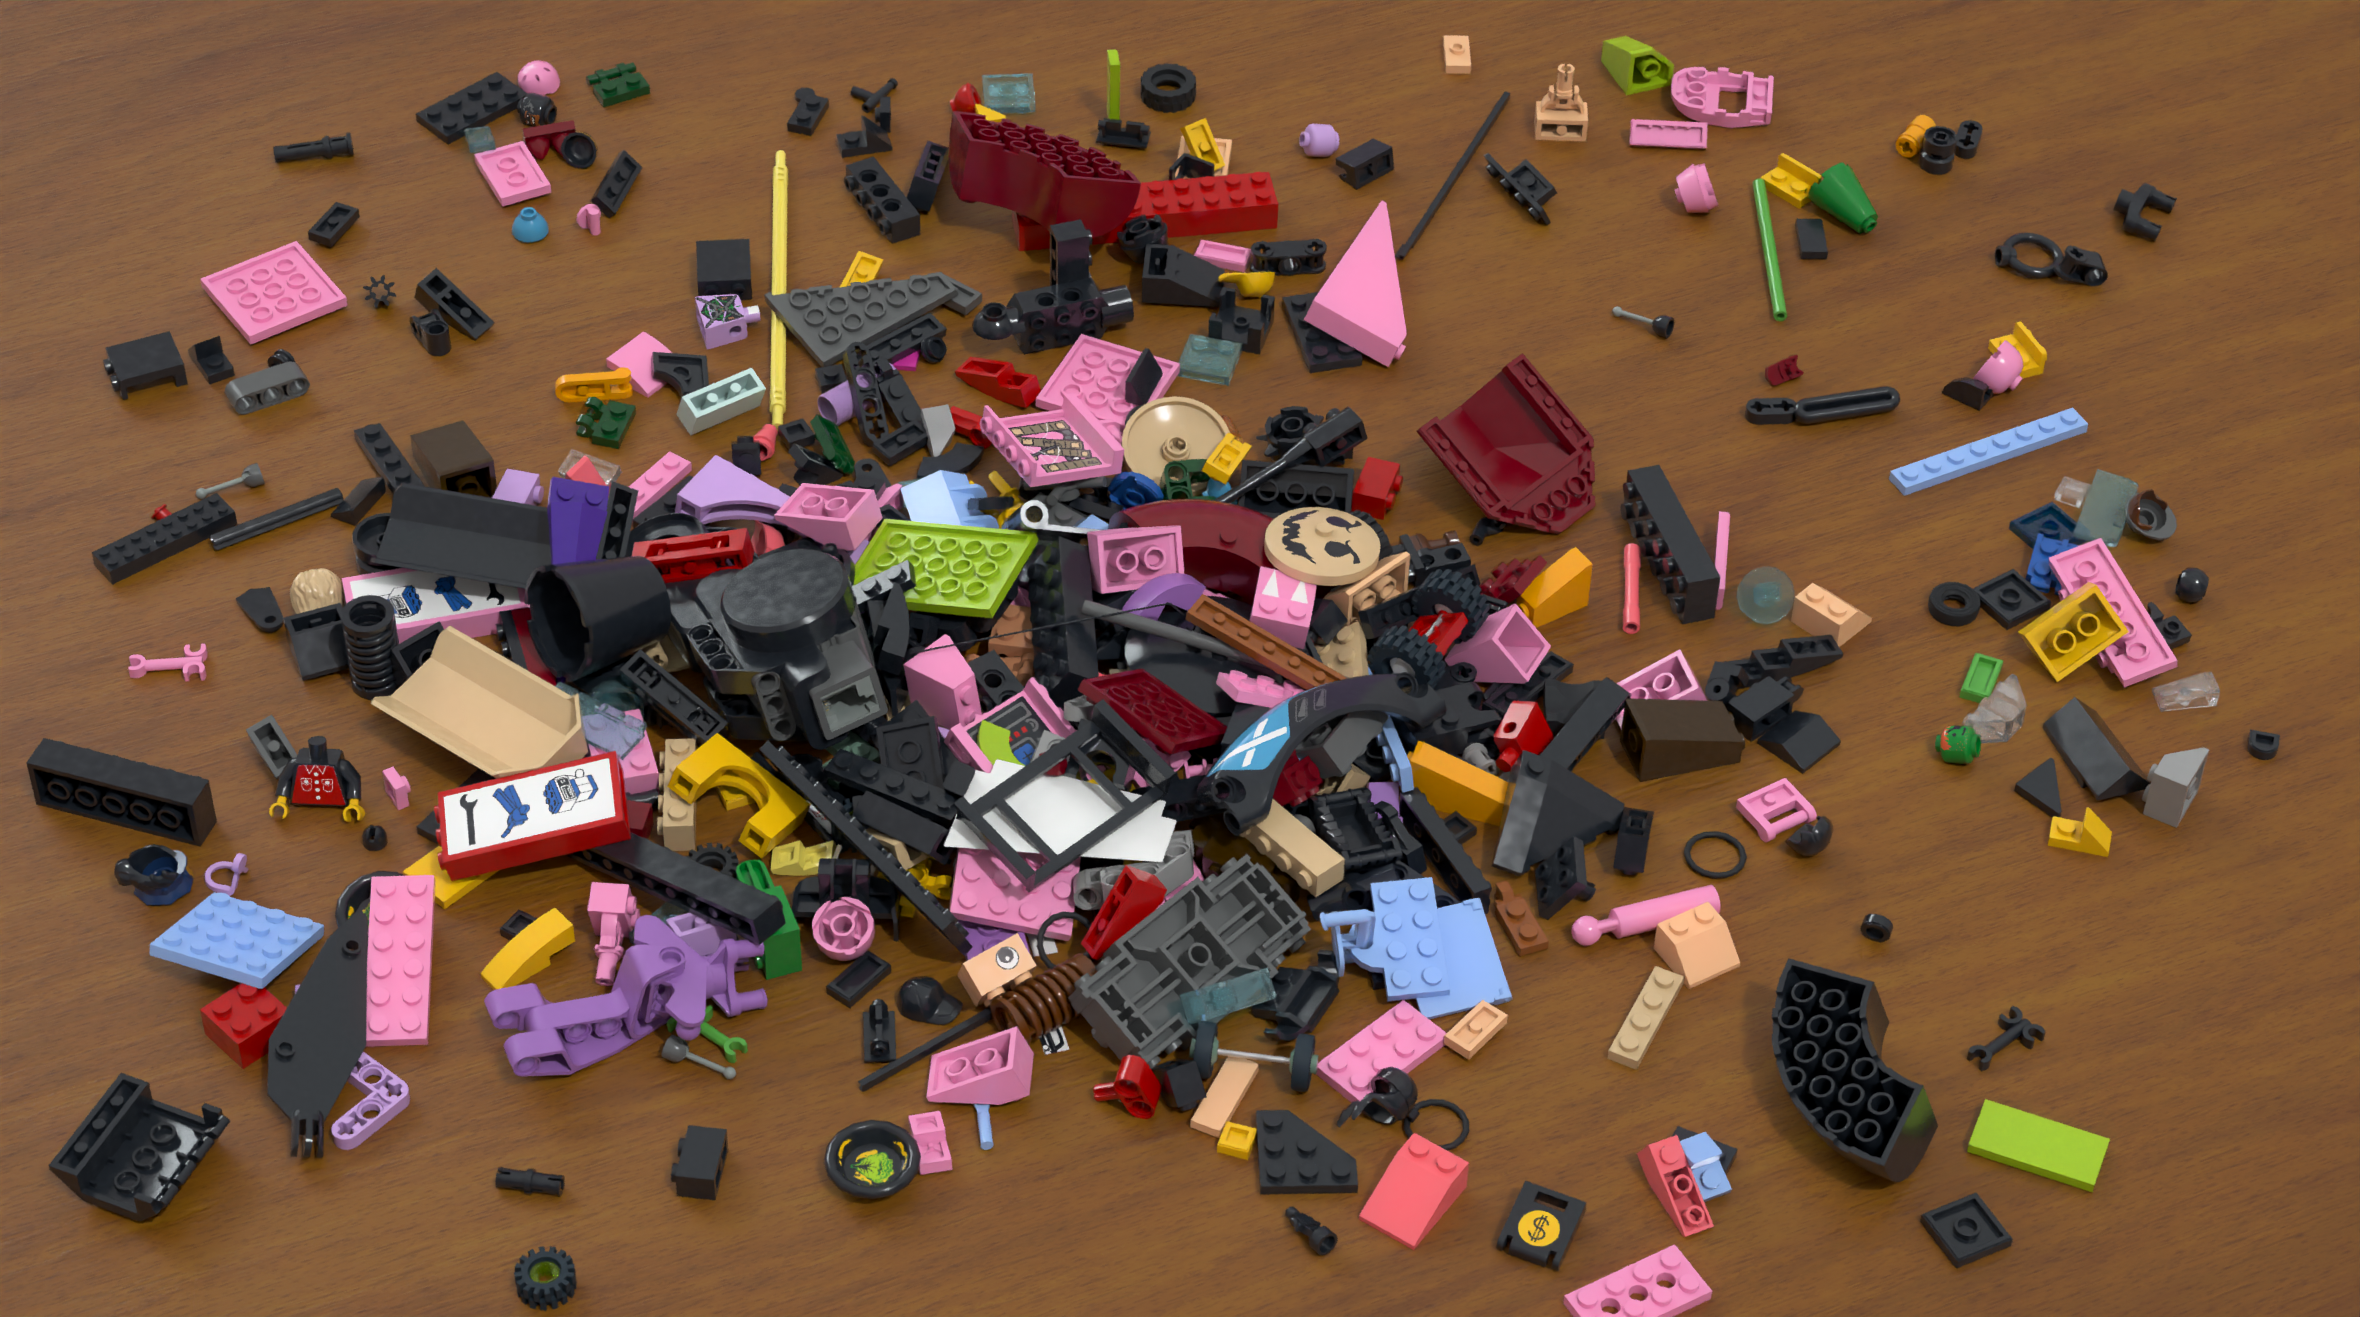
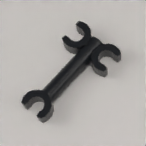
(2014, 1029)

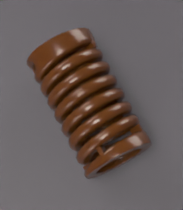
(1035, 993)

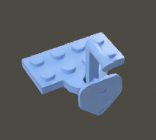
(1395, 939)

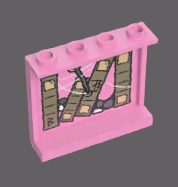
(1055, 444)

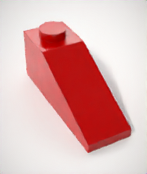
(1128, 903)

